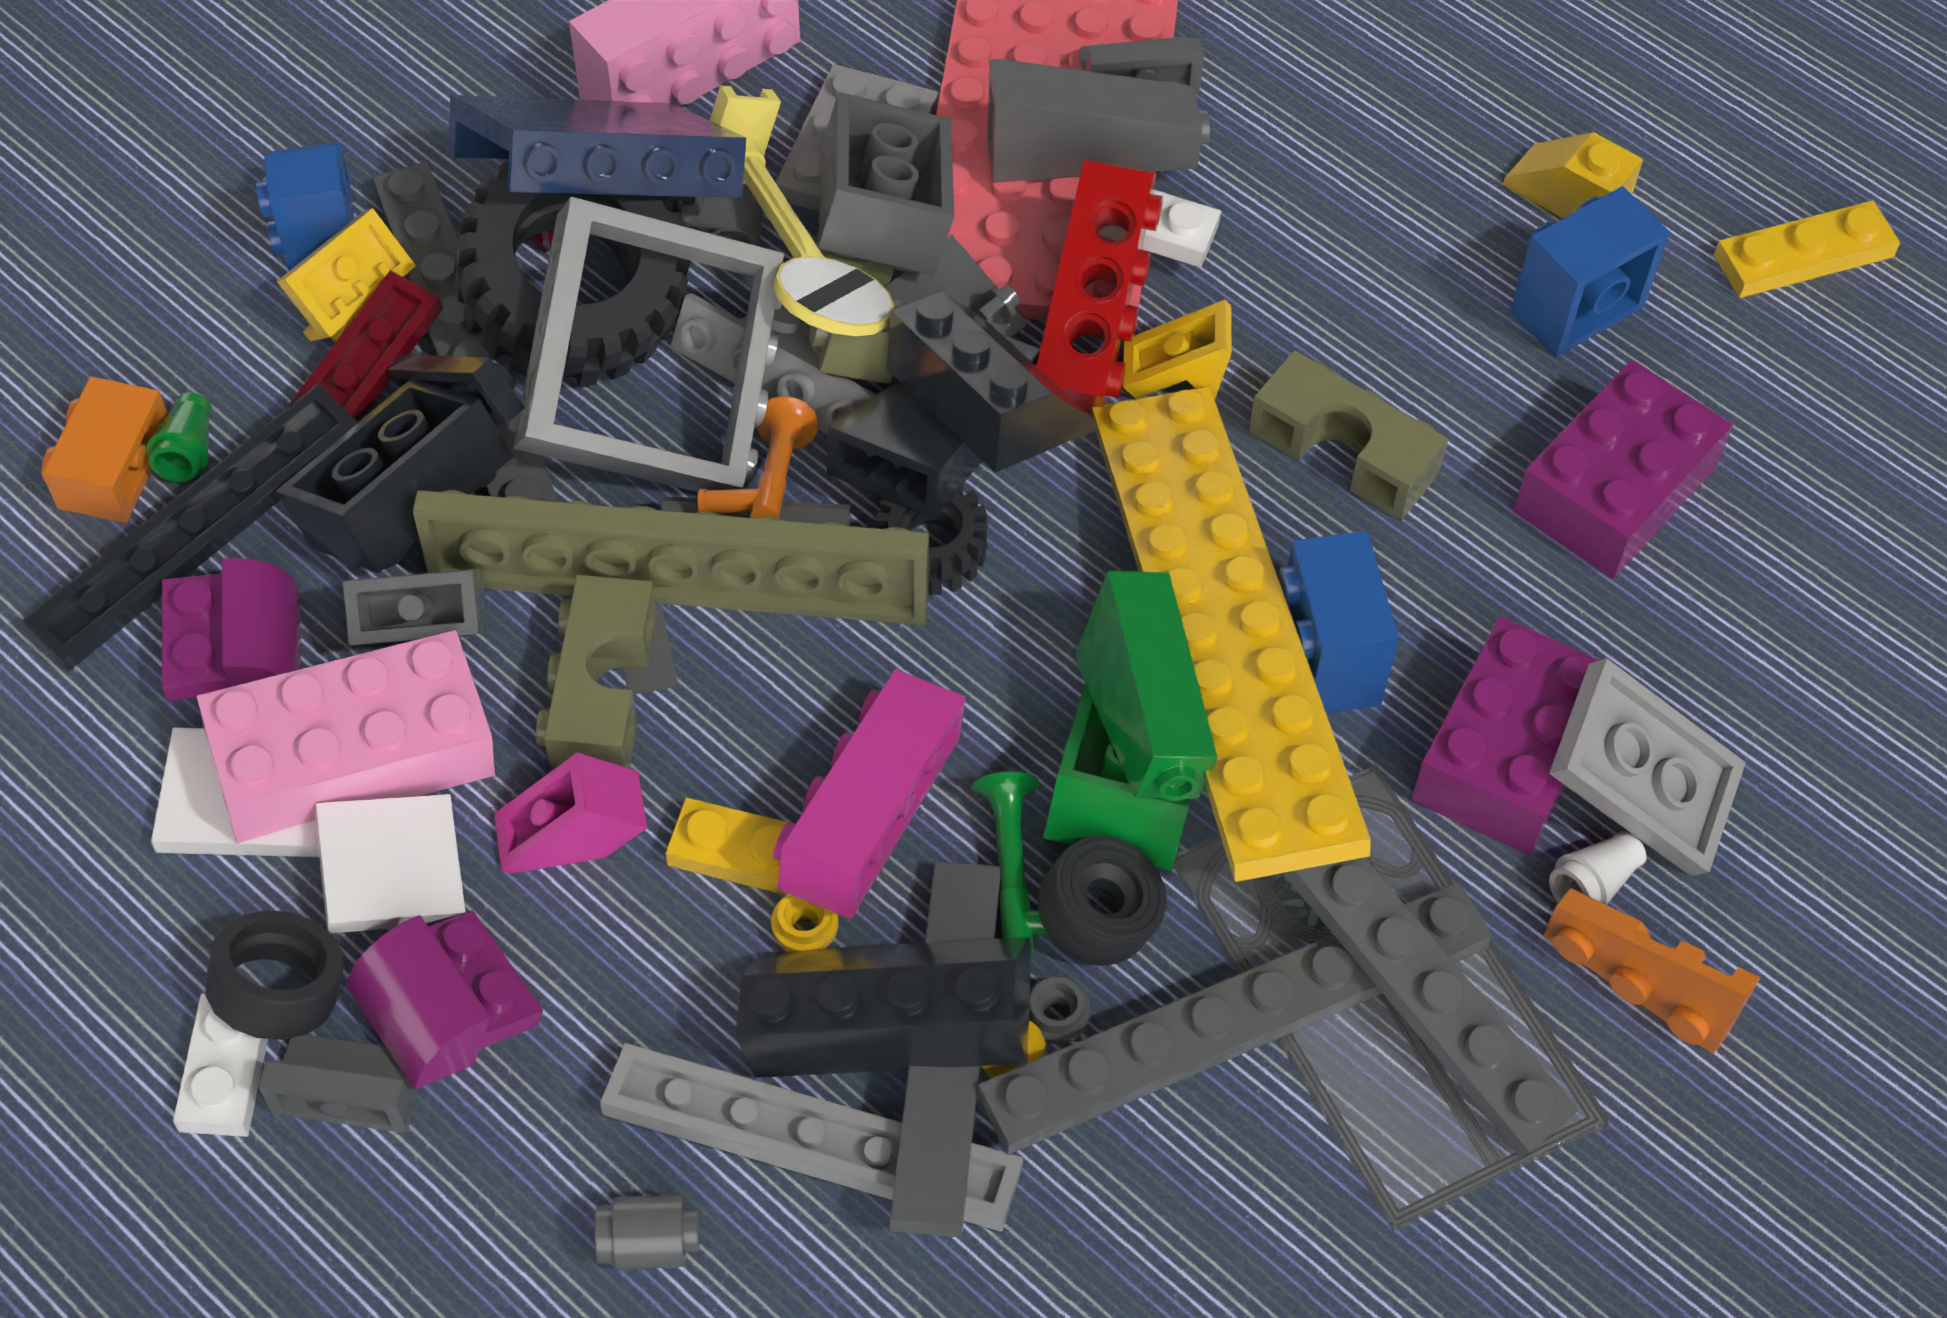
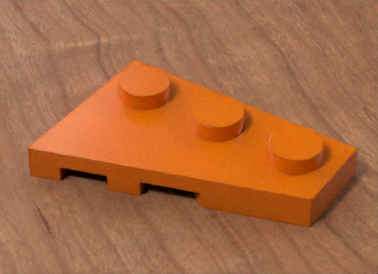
(1666, 980)

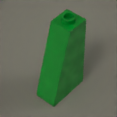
(1147, 686)

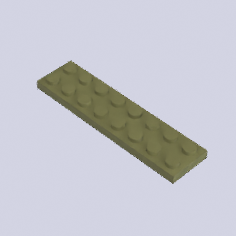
(687, 556)

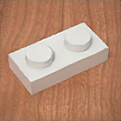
(1182, 231)
(219, 1077)

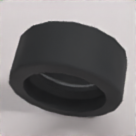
(267, 1011)

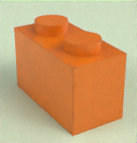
(102, 450)

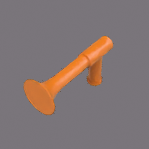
(786, 427)

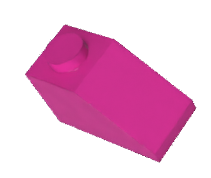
(571, 816)

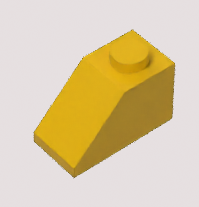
(1572, 170)

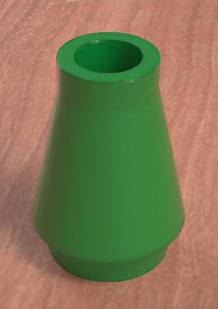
(182, 440)

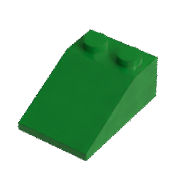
(1097, 800)

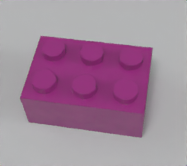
(1622, 468)
(1503, 736)

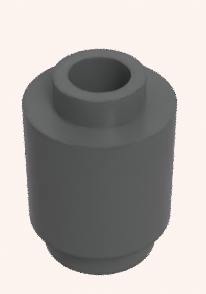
(646, 1232)

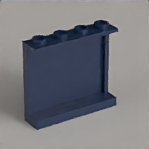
(599, 146)

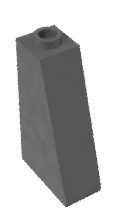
(1056, 117)

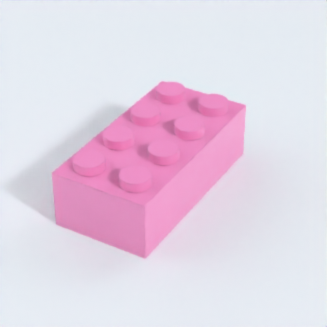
(676, 46)
(347, 732)

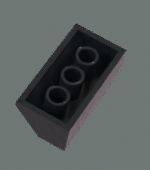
(886, 1007)

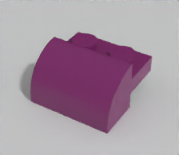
(229, 628)
(440, 995)

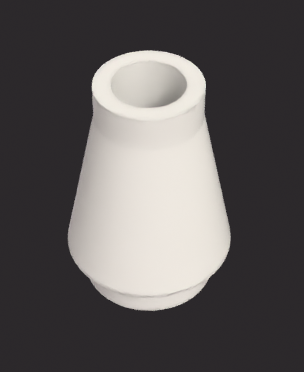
(1598, 868)

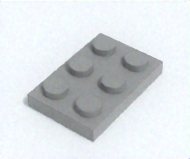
(801, 171)
(1648, 767)

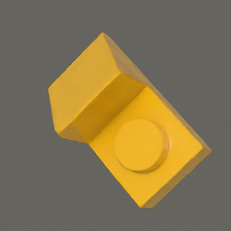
(1180, 350)

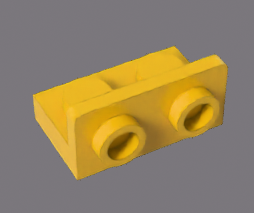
(343, 274)

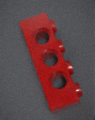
(1102, 199)

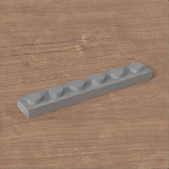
(787, 1129)

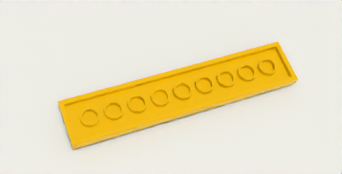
(1187, 513)

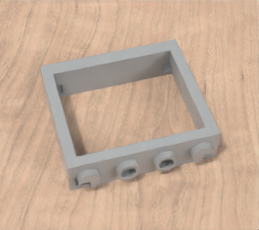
(536, 425)

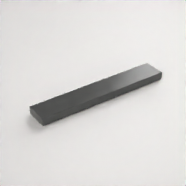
(943, 1100)

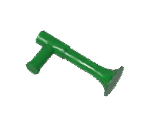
(1006, 797)

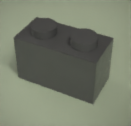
(415, 606)

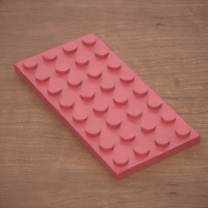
(1022, 226)

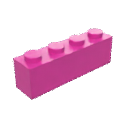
(869, 793)

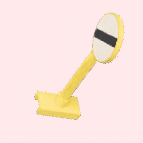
(809, 285)

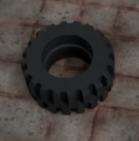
(507, 305)

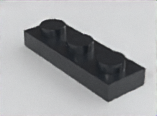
(468, 375)

